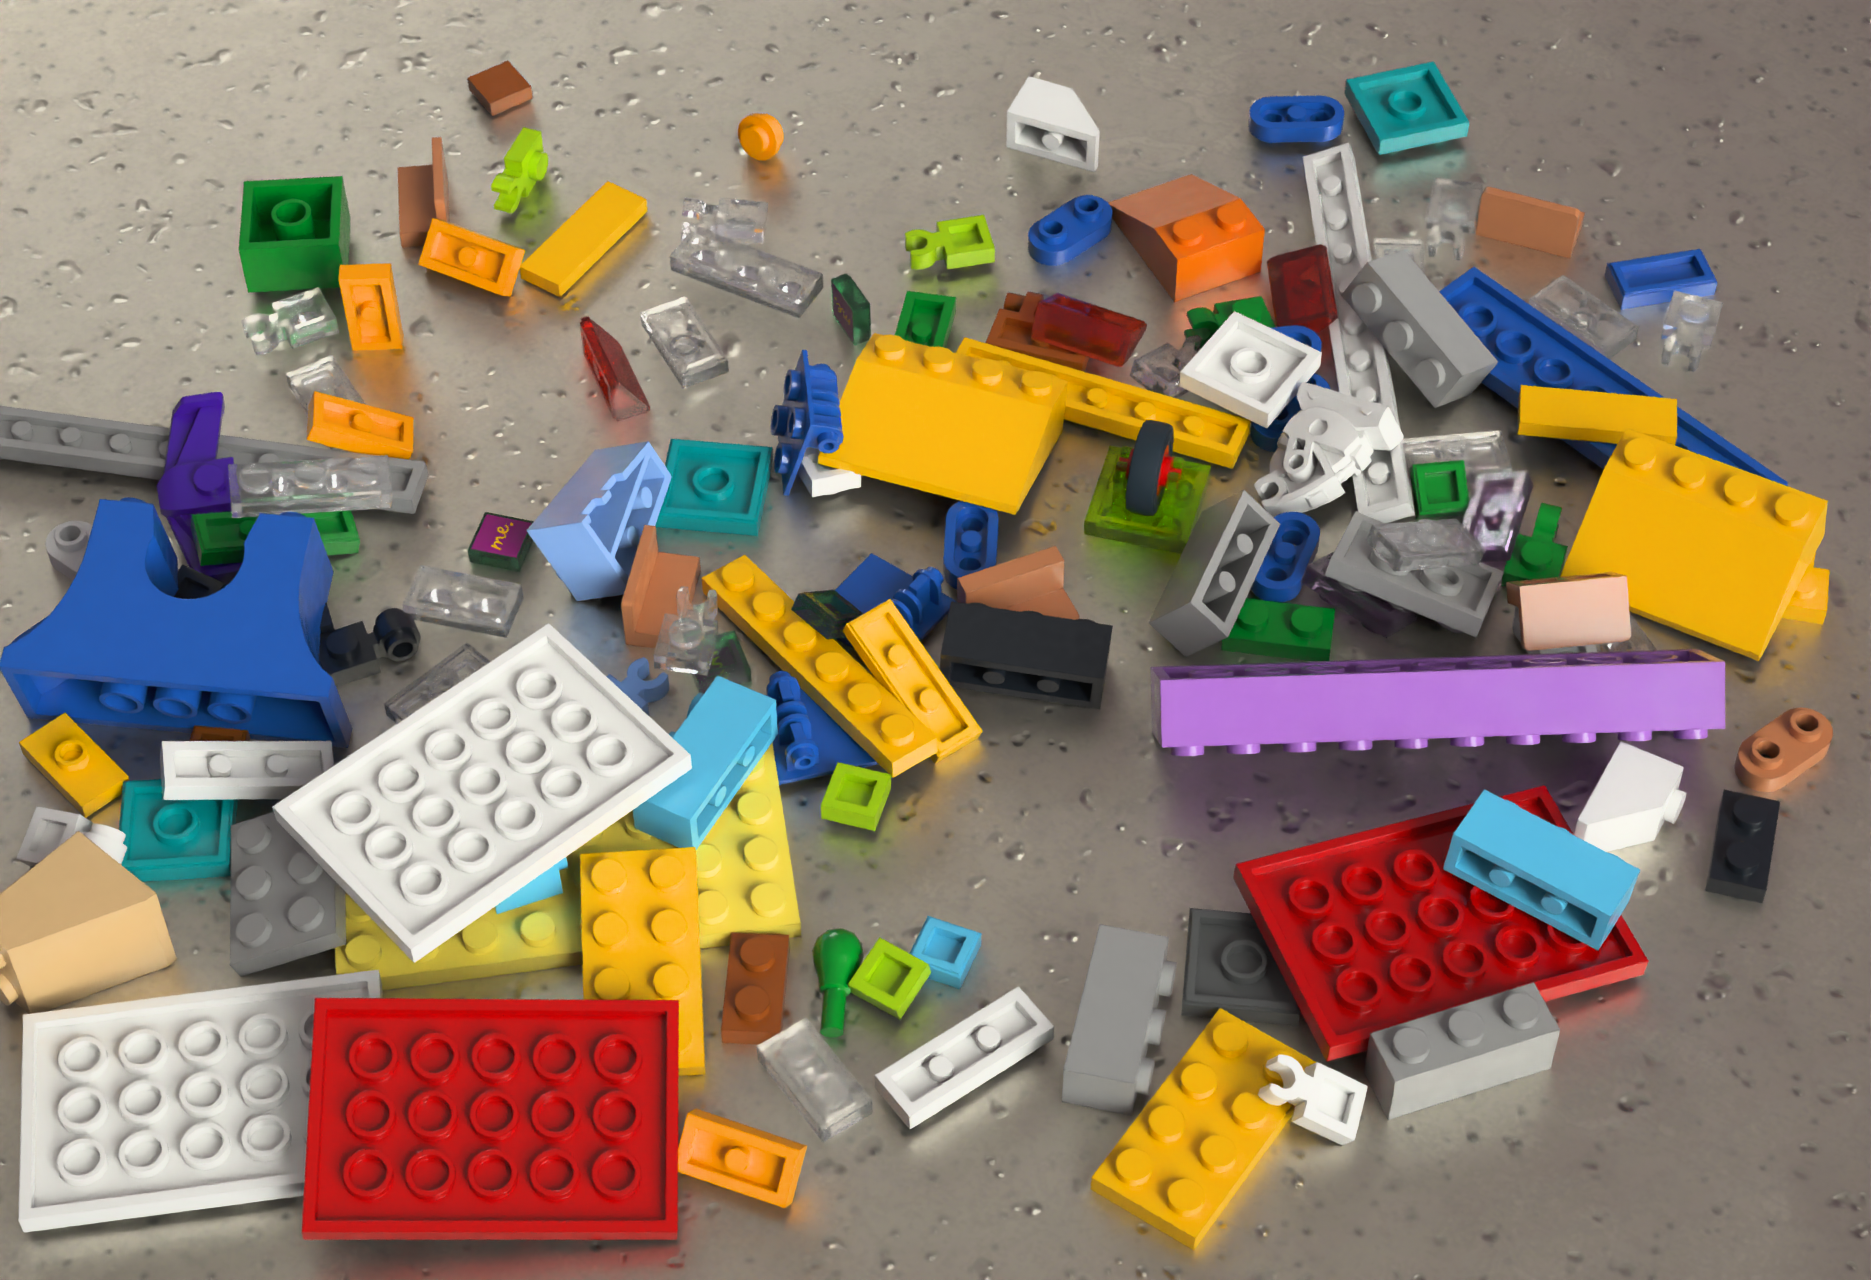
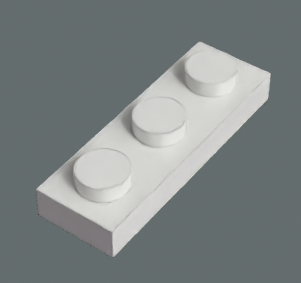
(240, 768)
(964, 1057)

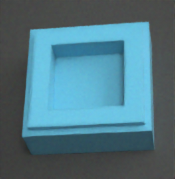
(947, 950)

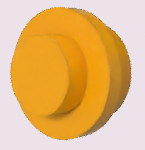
(760, 136)

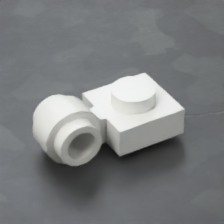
(53, 827)

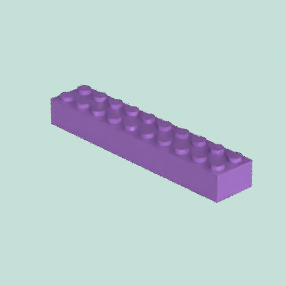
(1437, 699)

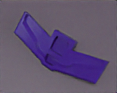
(194, 476)

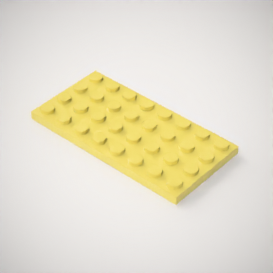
(741, 889)

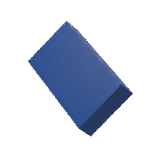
(1657, 277)

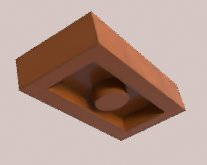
(755, 987)

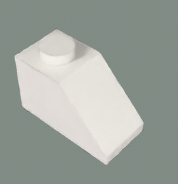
(1052, 125)
(1631, 800)

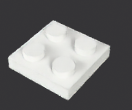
(1250, 369)

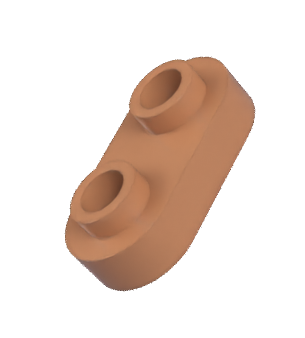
(1794, 744)

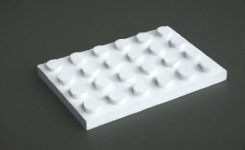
(481, 791)
(169, 1101)

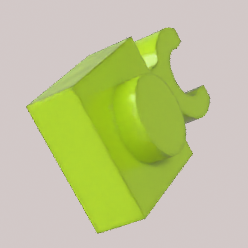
(523, 167)
(956, 241)

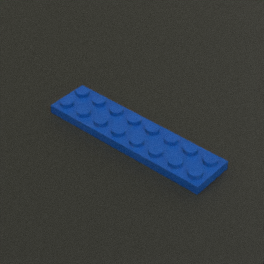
(1544, 354)

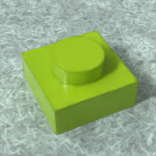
(856, 796)
(889, 978)

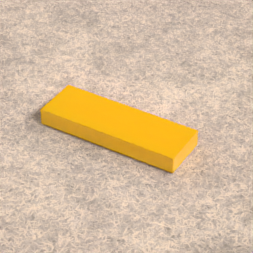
(583, 238)
(1594, 415)
(912, 676)

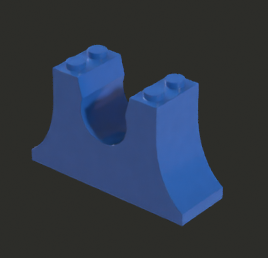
(146, 660)

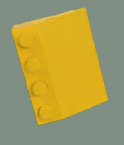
(947, 422)
(1698, 541)

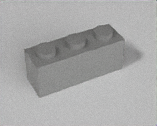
(1419, 328)
(1214, 573)
(1118, 1020)
(1461, 1050)

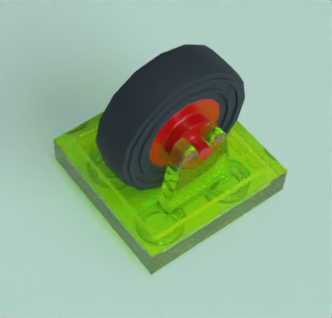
(1147, 493)

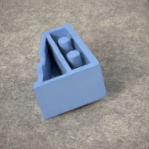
(599, 518)

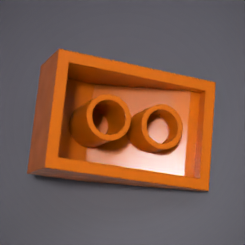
(1191, 235)

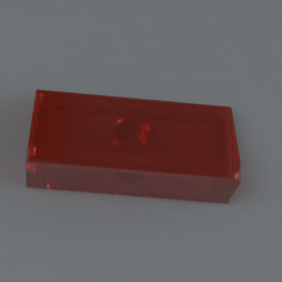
(1302, 288)
(1087, 329)
(612, 372)

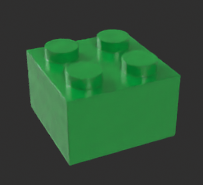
(294, 233)

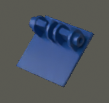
(806, 417)
(916, 596)
(807, 737)

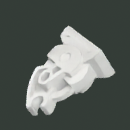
(1324, 448)

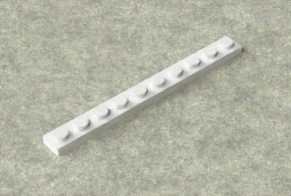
(1359, 357)

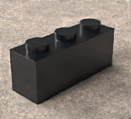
(1025, 654)

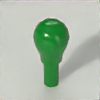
(836, 960)

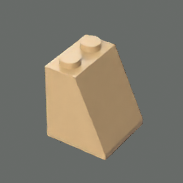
(77, 929)

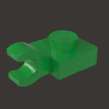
(1206, 323)
(1537, 555)

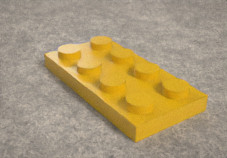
(645, 936)
(1199, 1132)

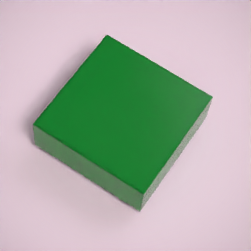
(1439, 489)

